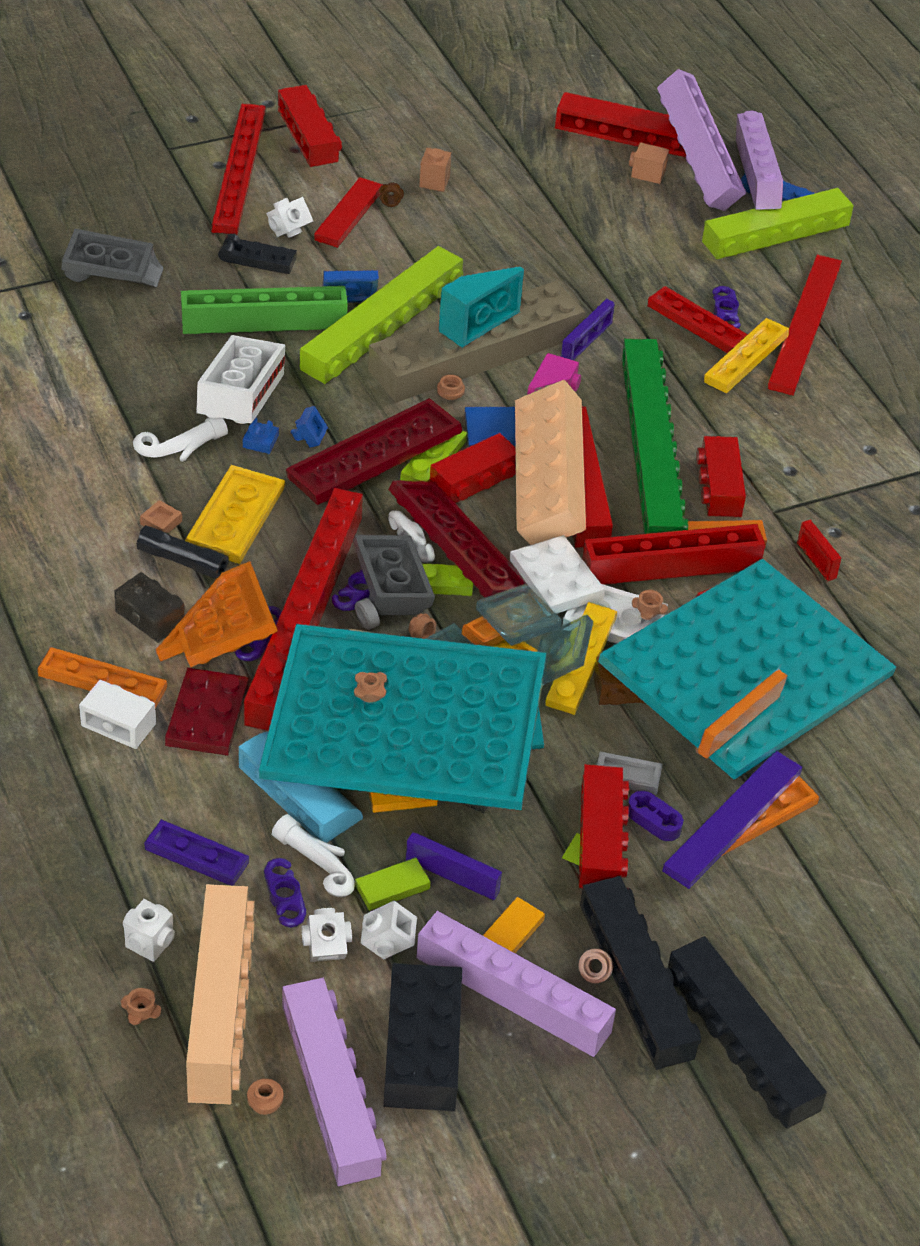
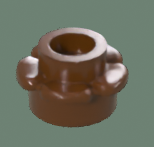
(391, 200)

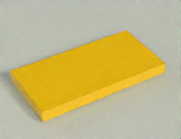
(236, 512)

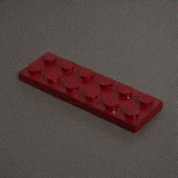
(373, 450)
(457, 536)

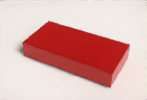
(819, 550)

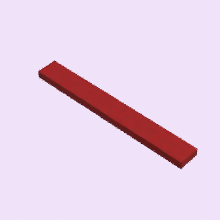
(239, 169)
(804, 325)

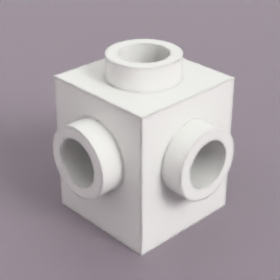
(289, 217)
(148, 929)
(388, 930)
(323, 947)

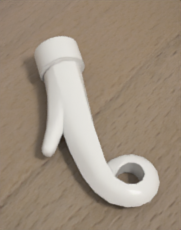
(186, 441)
(289, 832)

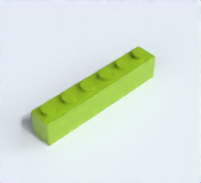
(769, 227)

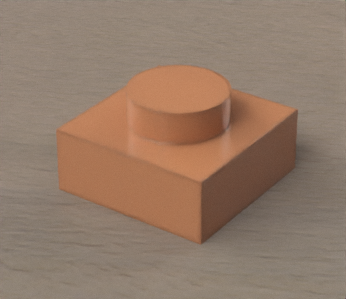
(161, 517)

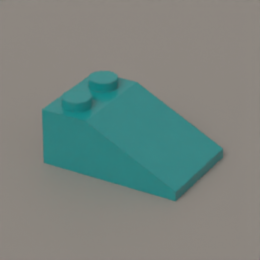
(479, 303)

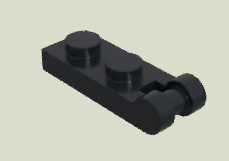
(257, 254)

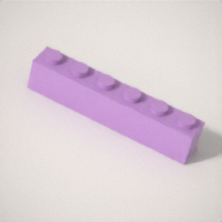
(701, 140)
(759, 161)
(517, 983)
(332, 1082)

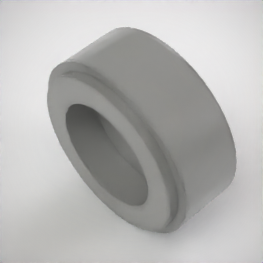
(367, 614)

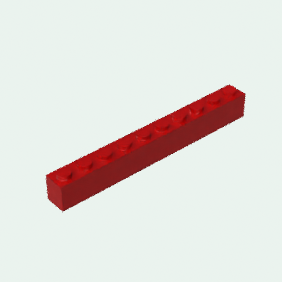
(306, 600)

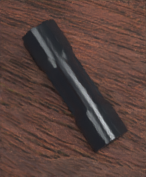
(182, 552)

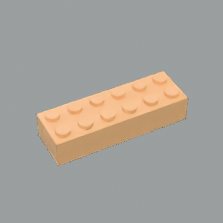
(549, 464)
(220, 995)

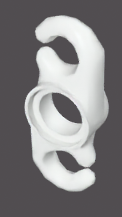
(409, 528)

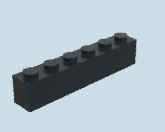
(640, 973)
(746, 1033)

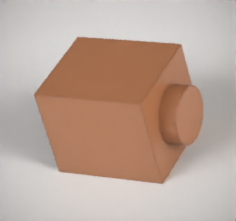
(649, 163)
(435, 169)

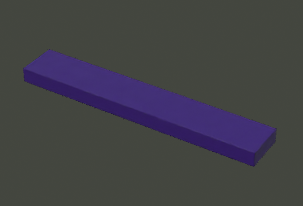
(732, 819)

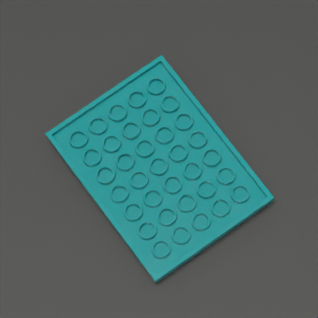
(730, 641)
(446, 730)

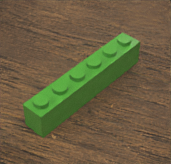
(262, 309)

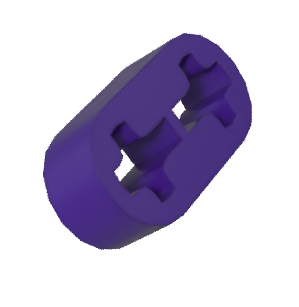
(655, 815)

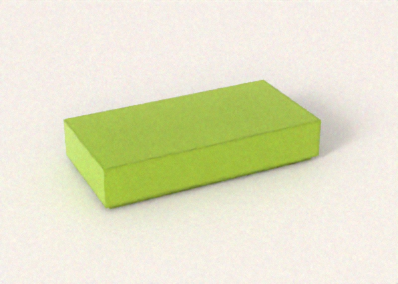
(392, 884)

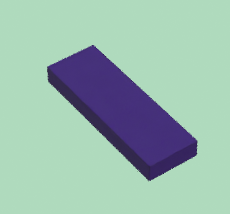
(588, 330)
(196, 852)
(454, 866)

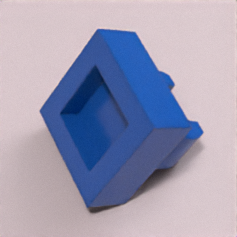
(310, 427)
(261, 436)

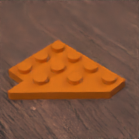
(222, 620)

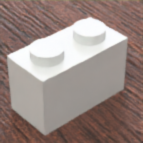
(117, 714)

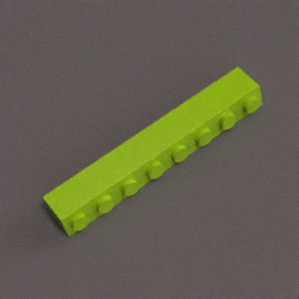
(379, 315)

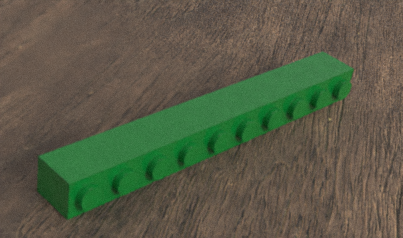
(652, 437)

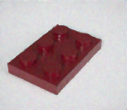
(207, 711)

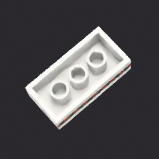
(240, 379)

